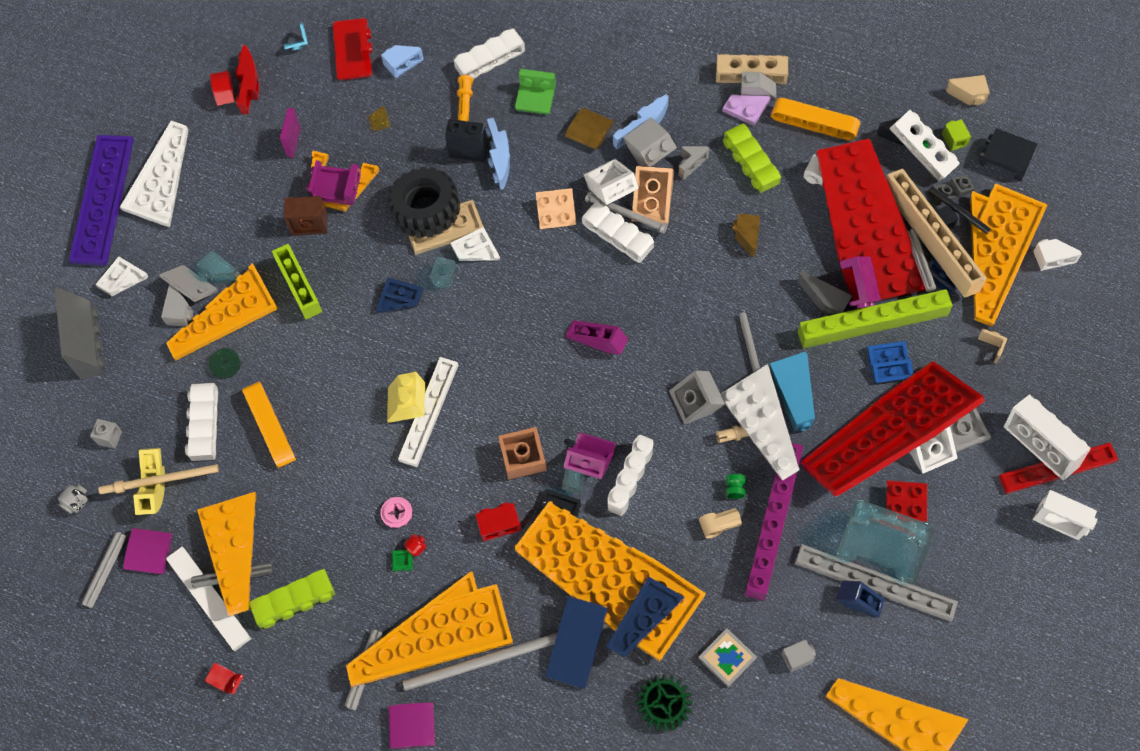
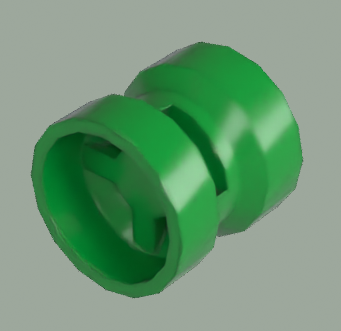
(735, 486)

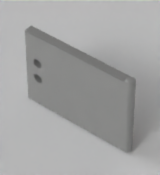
(188, 283)

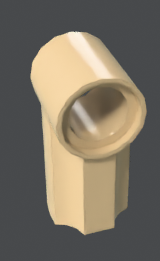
(714, 524)

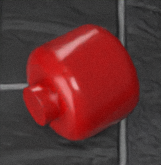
(415, 544)

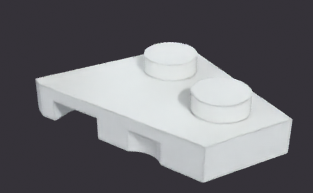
(475, 247)
(120, 277)

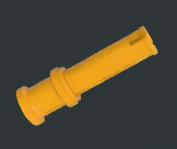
(464, 94)

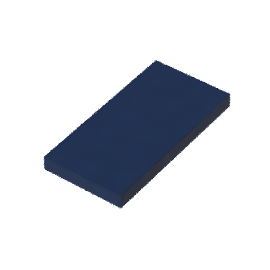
(576, 642)

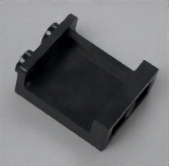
(465, 140)
(1008, 152)

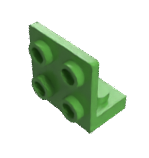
(535, 91)

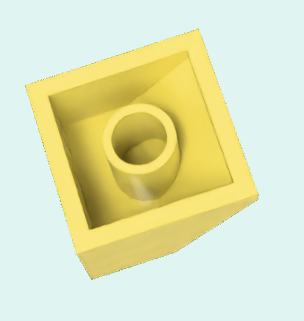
(406, 397)

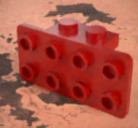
(352, 48)

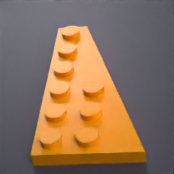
(897, 719)

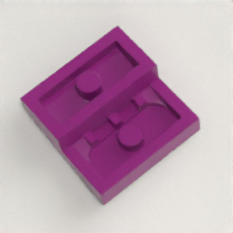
(147, 550)
(411, 725)

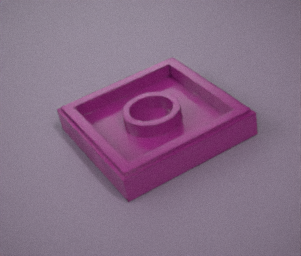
(290, 132)

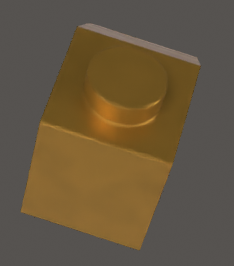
(747, 232)

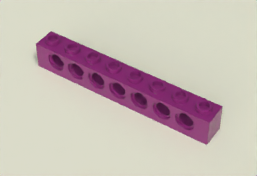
(771, 533)

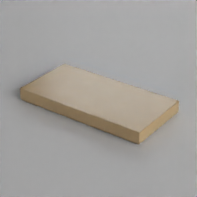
(466, 223)

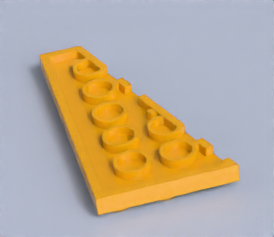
(229, 311)
(230, 539)

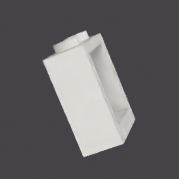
(612, 182)
(1065, 515)

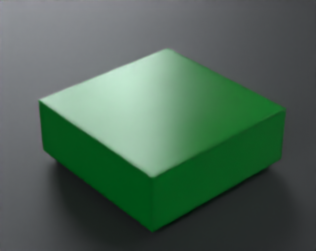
(402, 561)

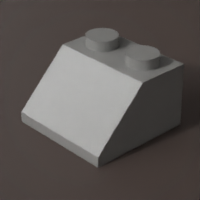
(649, 143)
(696, 396)

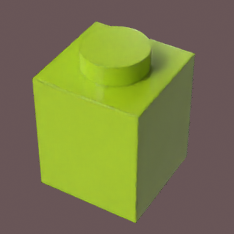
(956, 135)

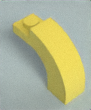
(150, 497)

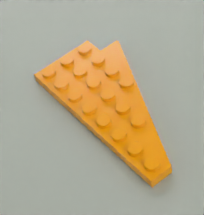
(1001, 252)
(446, 629)

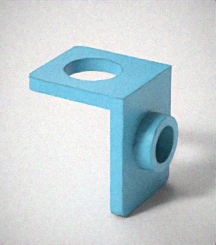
(298, 44)

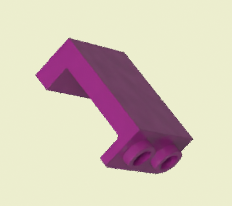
(334, 183)
(864, 279)
(590, 455)

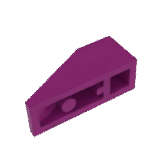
(598, 336)

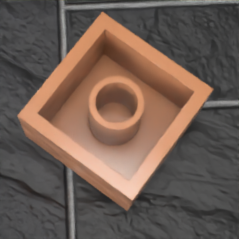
(522, 453)

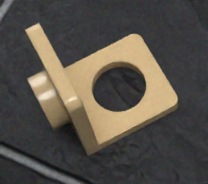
(995, 339)

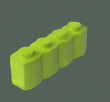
(752, 158)
(292, 598)

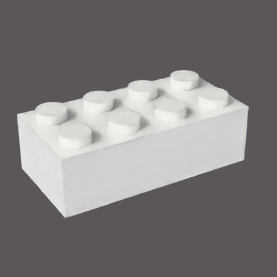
(1046, 437)

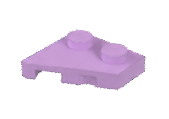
(746, 107)

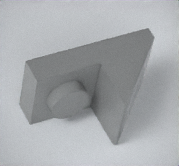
(693, 158)

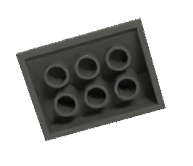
(79, 334)

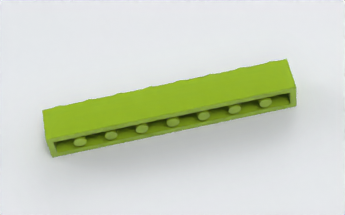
(874, 318)

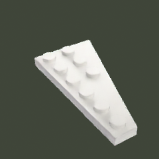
(157, 183)
(760, 414)

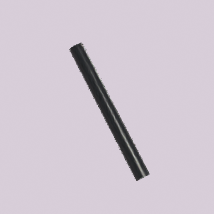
(958, 209)

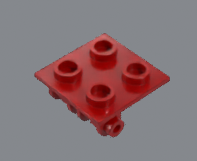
(907, 499)

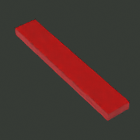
(1040, 473)

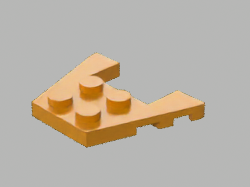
(368, 172)

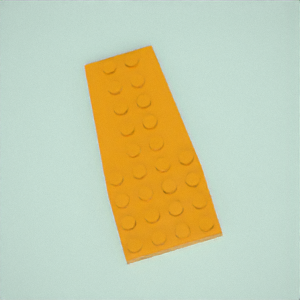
(604, 572)

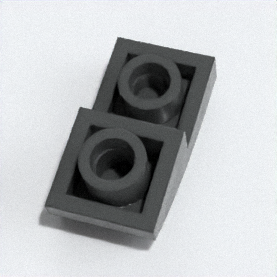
(956, 187)

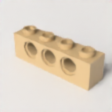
(748, 63)

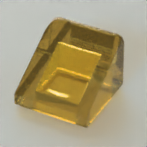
(379, 119)

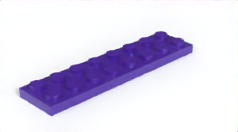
(101, 200)

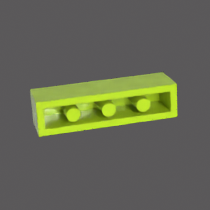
(297, 281)

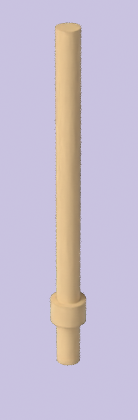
(121, 486)

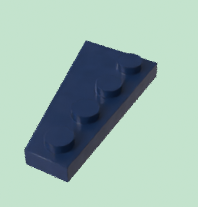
(644, 615)

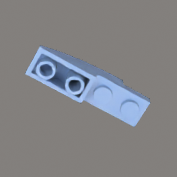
(655, 110)
(499, 153)

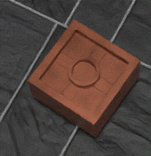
(305, 215)

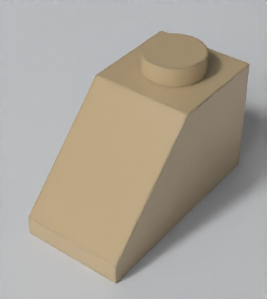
(969, 89)

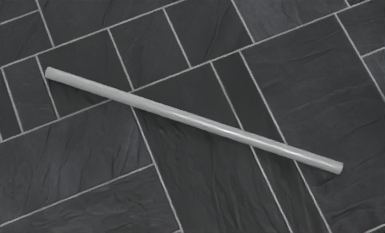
(481, 661)

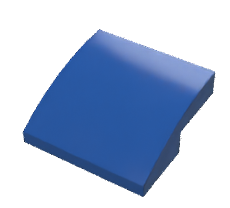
(889, 362)

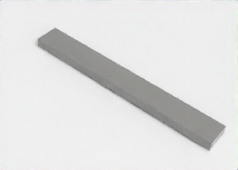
(882, 584)

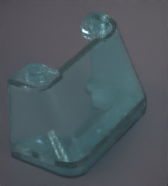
(885, 539)

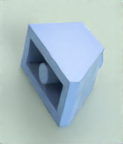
(401, 59)

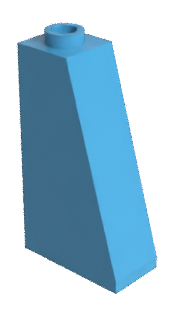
(793, 386)

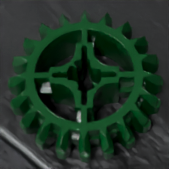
(669, 721)

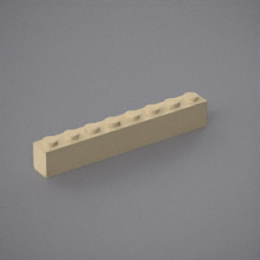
(935, 234)

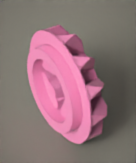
(389, 508)

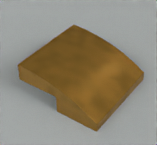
(589, 128)

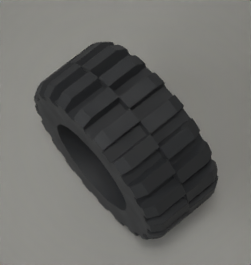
(422, 184)

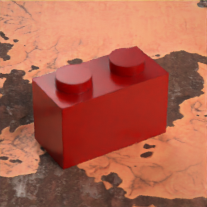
(498, 521)

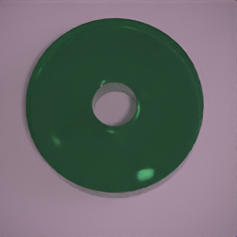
(228, 370)

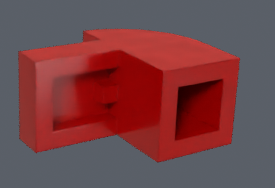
(222, 87)

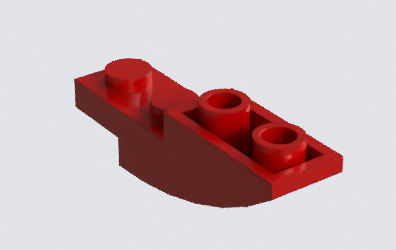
(249, 80)

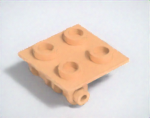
(555, 208)

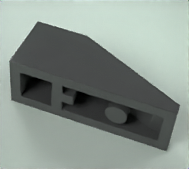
(825, 296)

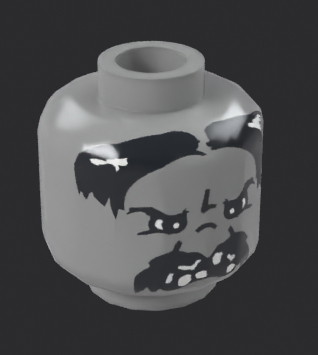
(73, 498)

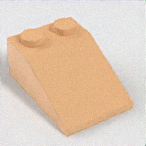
(654, 193)

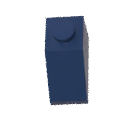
(860, 598)

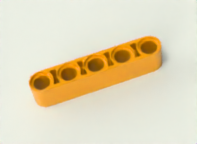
(815, 119)
(269, 424)

